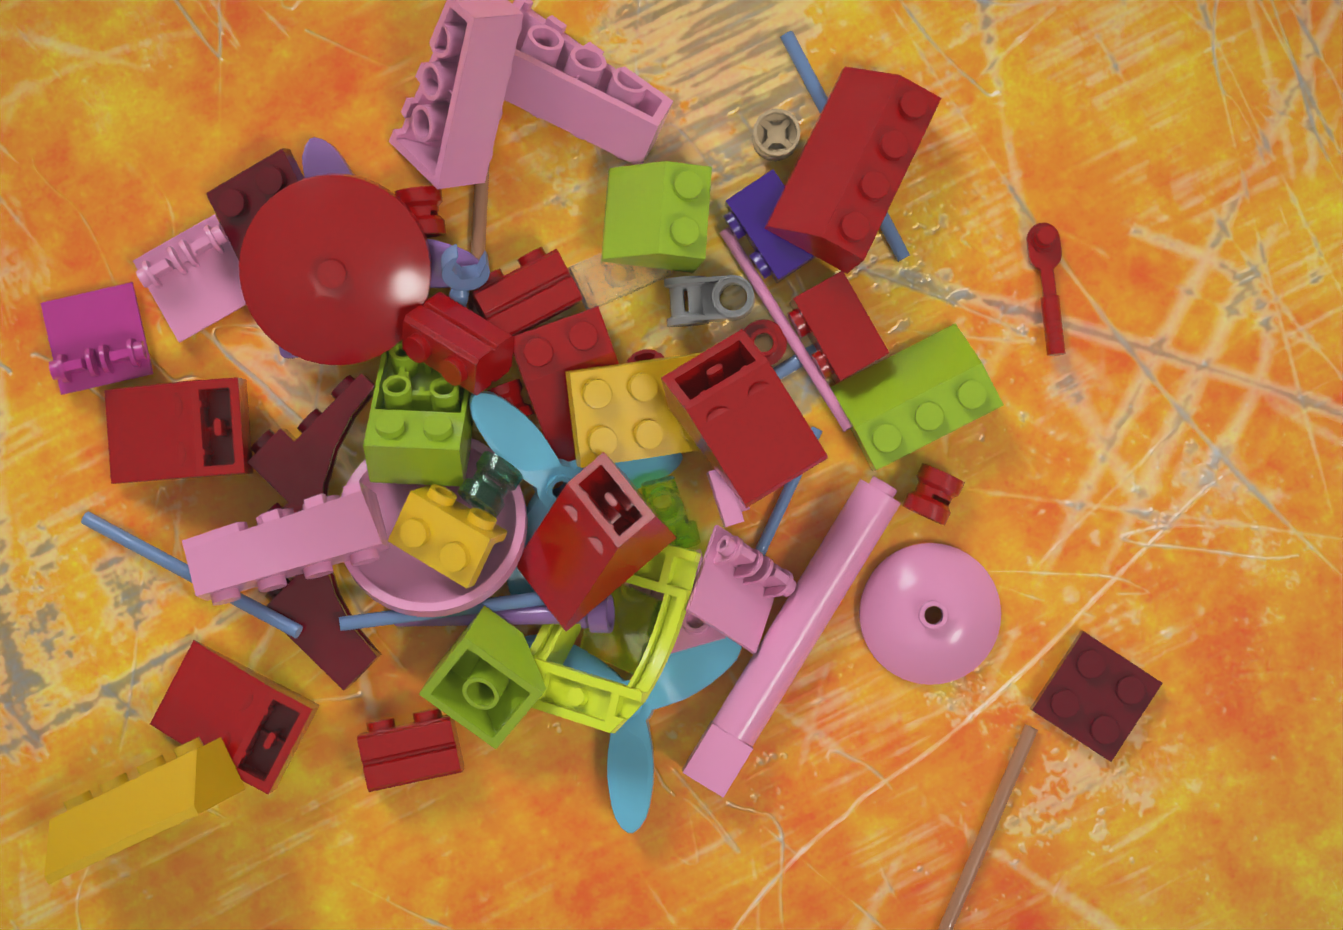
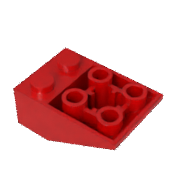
(742, 418)
(178, 430)
(591, 541)
(250, 713)

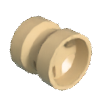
(773, 128)

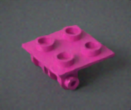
(96, 338)

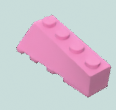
(581, 91)
(460, 93)
(287, 545)

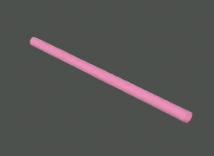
(791, 336)

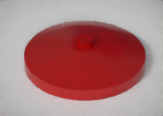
(334, 268)

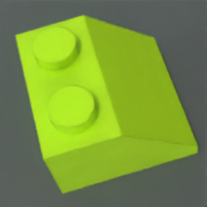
(657, 215)
(486, 678)

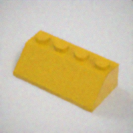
(140, 807)

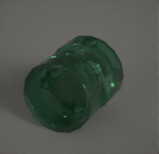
(490, 483)

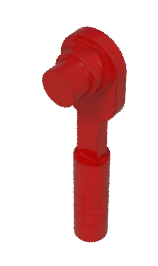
(1044, 255)

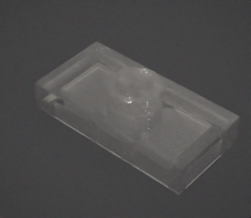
(607, 282)

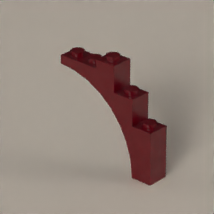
(297, 472)

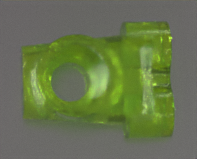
(675, 513)

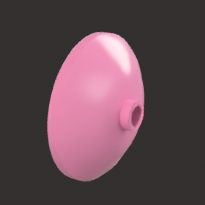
(896, 604)

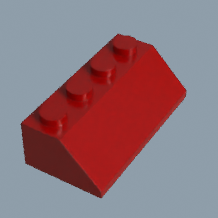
(852, 165)

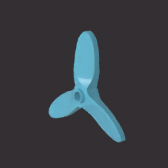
(524, 446)
(631, 748)

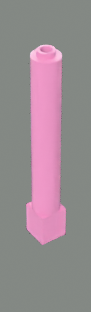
(792, 636)

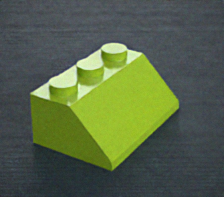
(916, 396)

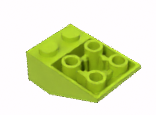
(417, 425)

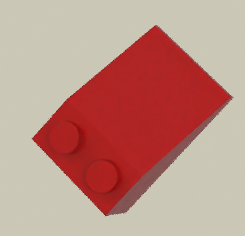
(544, 358)

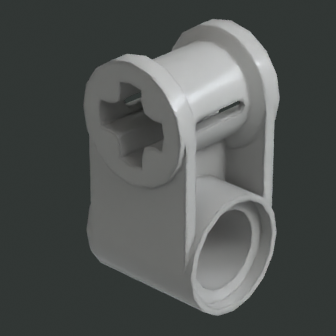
(704, 299)

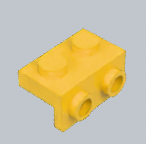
(446, 533)

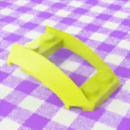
(601, 701)

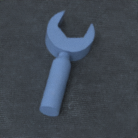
(463, 278)

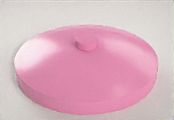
(417, 589)

